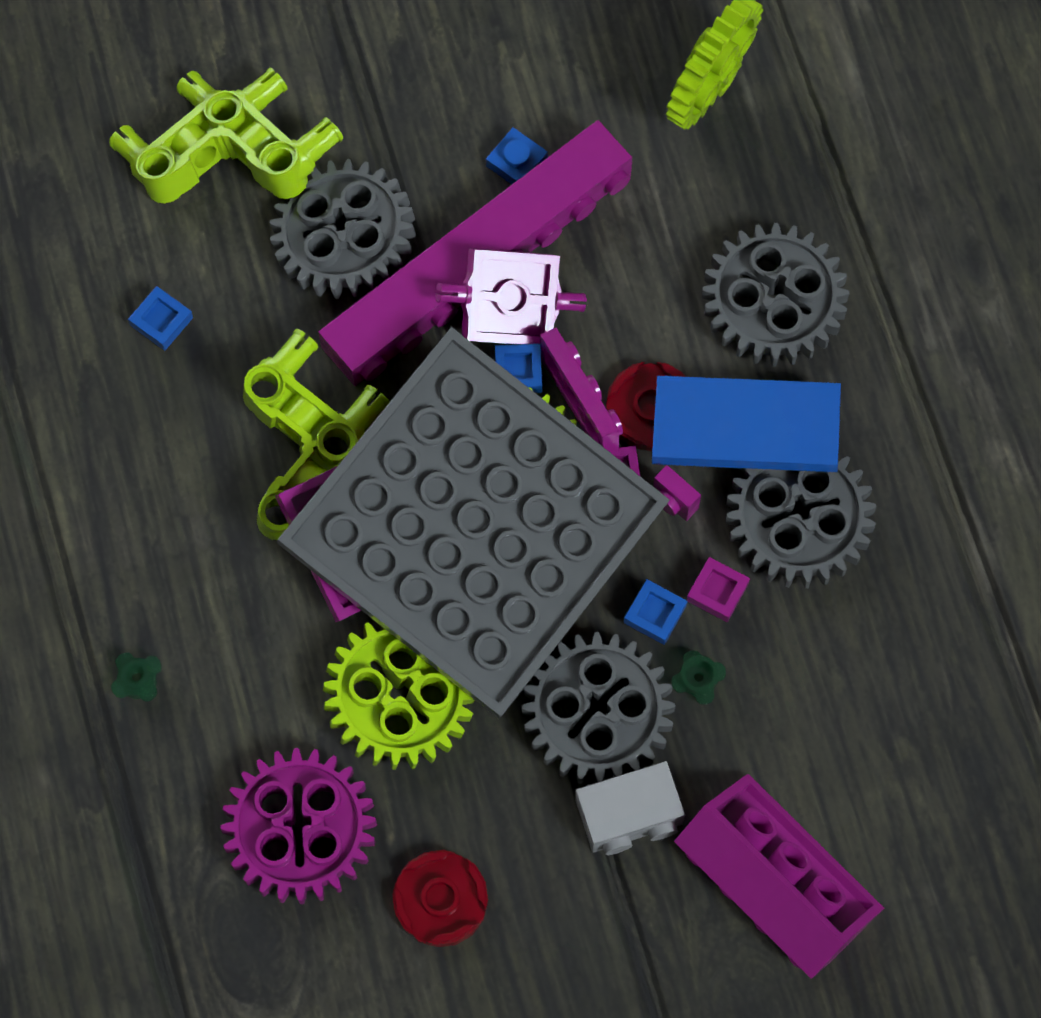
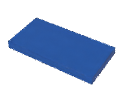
(746, 423)

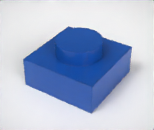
(515, 156)
(160, 318)
(522, 362)
(655, 612)

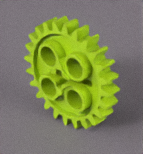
(714, 62)
(366, 718)

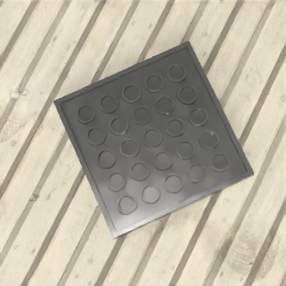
(473, 522)

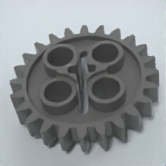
(347, 263)
(753, 325)
(816, 550)
(629, 735)

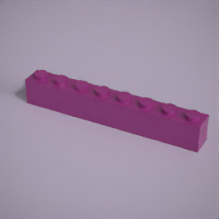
(516, 221)

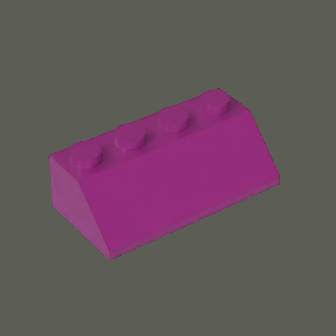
(778, 875)

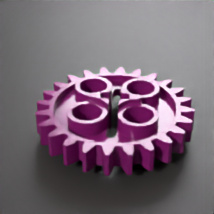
(257, 828)

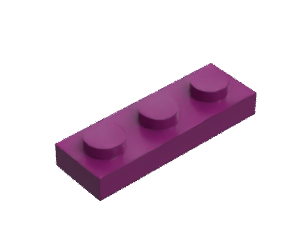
(580, 391)

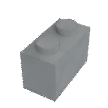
(630, 809)

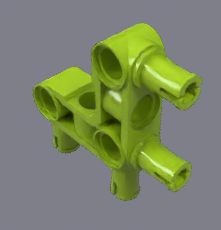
(225, 127)
(303, 420)

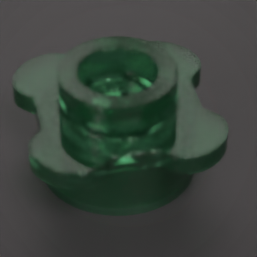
(697, 664)
(143, 688)

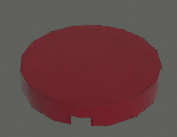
(634, 400)
(440, 898)

